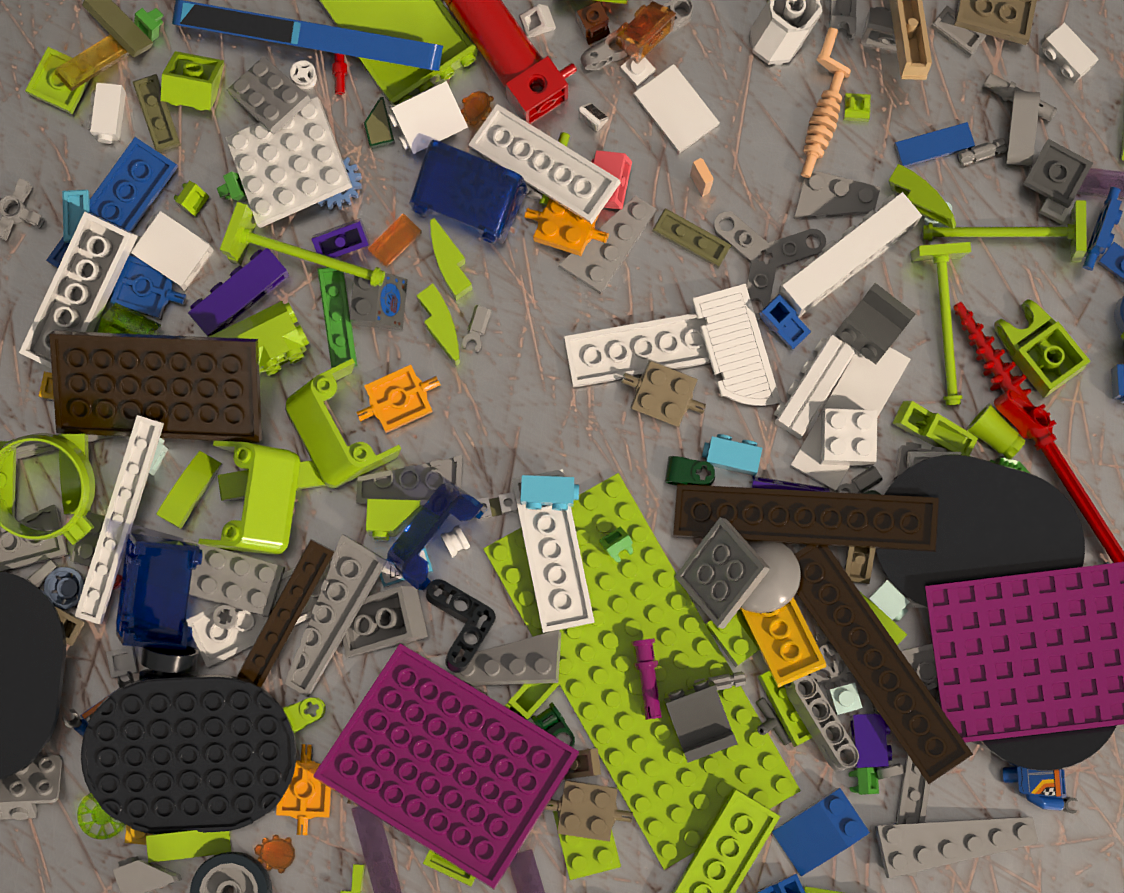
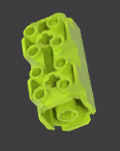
(276, 335)

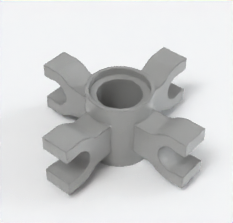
(18, 197)

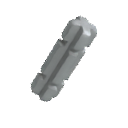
(982, 151)
(727, 681)

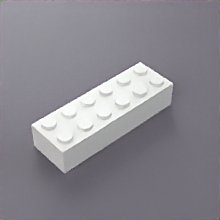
(850, 254)
(80, 284)

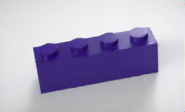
(238, 293)

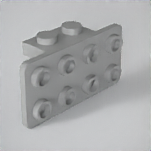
(30, 786)

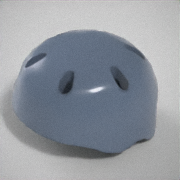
(66, 588)

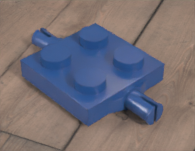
(1101, 235)
(144, 289)

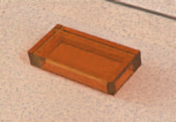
(394, 240)

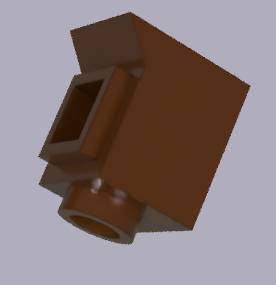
(593, 22)

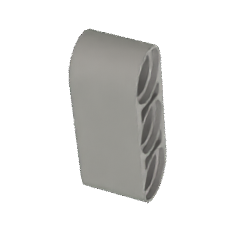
(1023, 128)

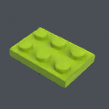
(587, 855)

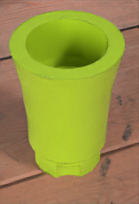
(996, 432)

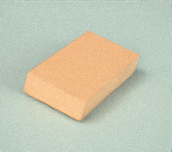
(701, 177)

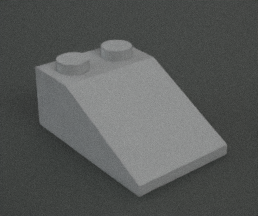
(386, 621)

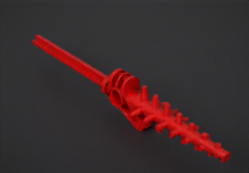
(1034, 424)

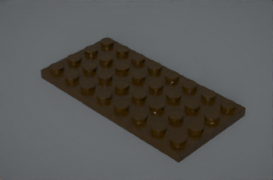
(187, 382)

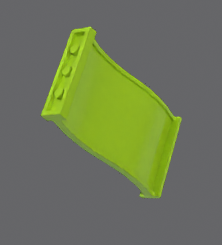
(411, 20)

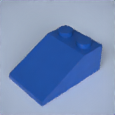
(820, 831)

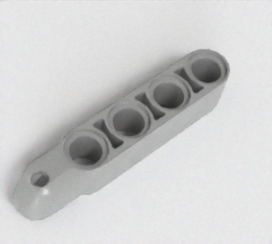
(601, 53)
(827, 720)

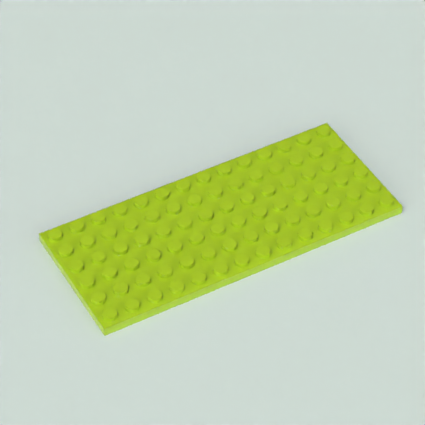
(630, 603)

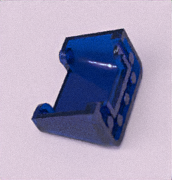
(468, 191)
(405, 552)
(156, 592)

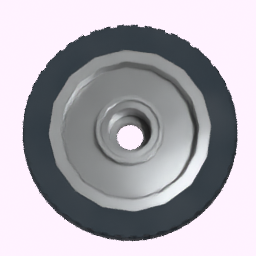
(231, 870)

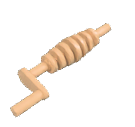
(826, 114)

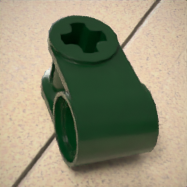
(685, 470)
(555, 725)

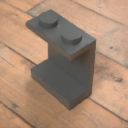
(875, 323)
(700, 720)

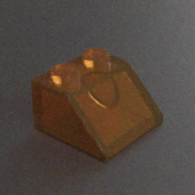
(645, 31)

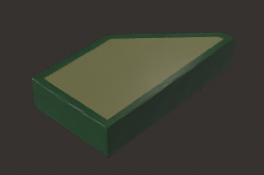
(378, 126)

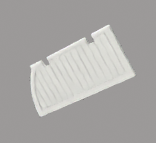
(736, 347)

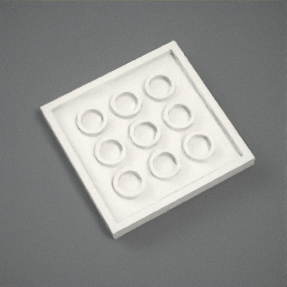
(290, 167)

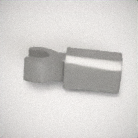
(477, 326)
(862, 481)

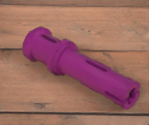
(646, 665)

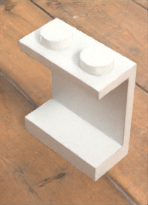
(427, 117)
(172, 250)

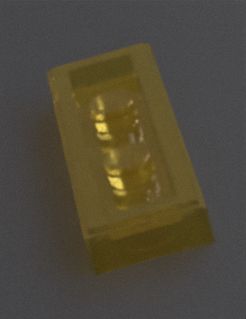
(91, 62)

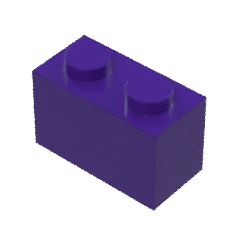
(341, 239)
(870, 739)

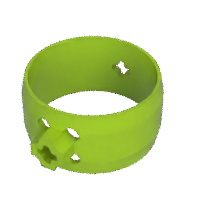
(78, 525)

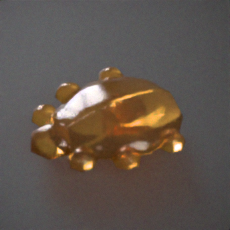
(476, 107)
(275, 853)

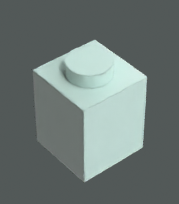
(890, 601)
(844, 699)

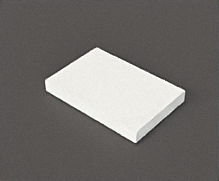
(676, 109)

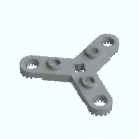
(750, 245)

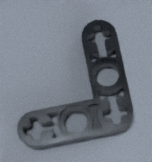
(470, 617)

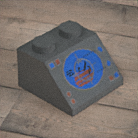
(379, 305)

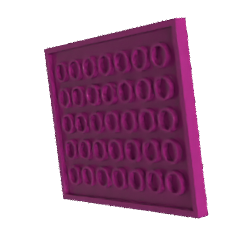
(446, 765)

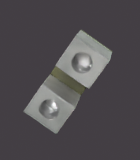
(499, 506)

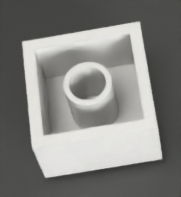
(848, 437)

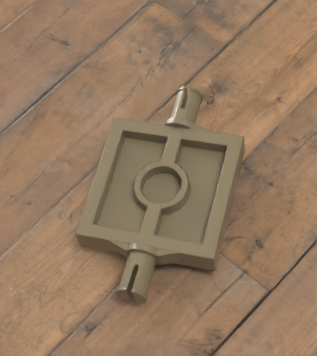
(663, 393)
(588, 810)

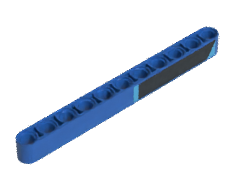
(307, 35)

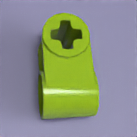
(298, 713)

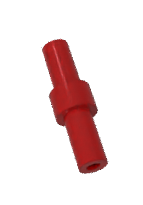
(339, 70)

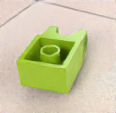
(1038, 344)

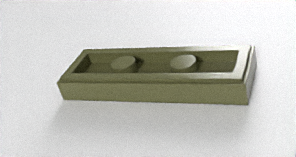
(119, 26)
(156, 113)
(691, 238)

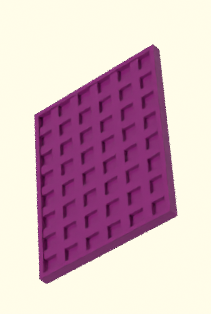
(1030, 651)

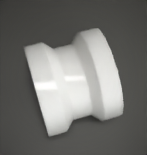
(304, 70)
(455, 541)

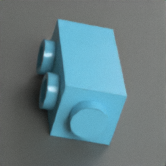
(733, 455)
(548, 491)

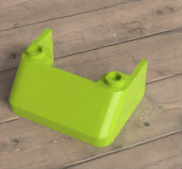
(321, 437)
(267, 499)

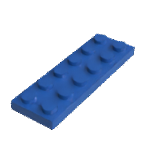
(127, 190)

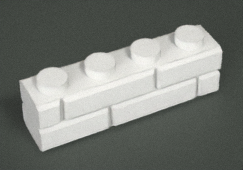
(814, 386)

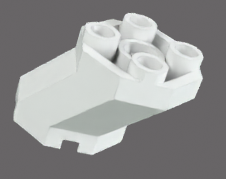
(783, 29)

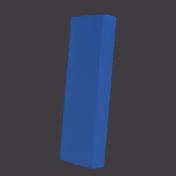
(934, 144)

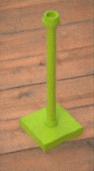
(1074, 231)
(241, 233)
(940, 255)

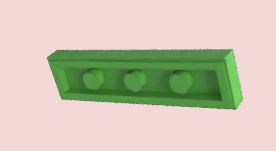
(336, 316)

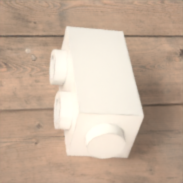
(1068, 52)
(108, 111)

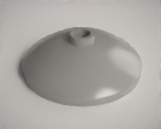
(779, 583)

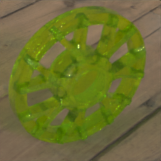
(99, 817)

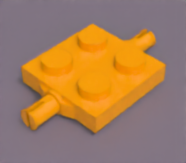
(564, 229)
(398, 398)
(305, 795)

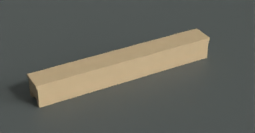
(911, 38)

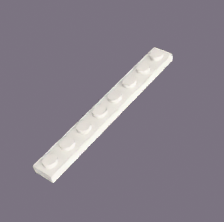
(119, 519)

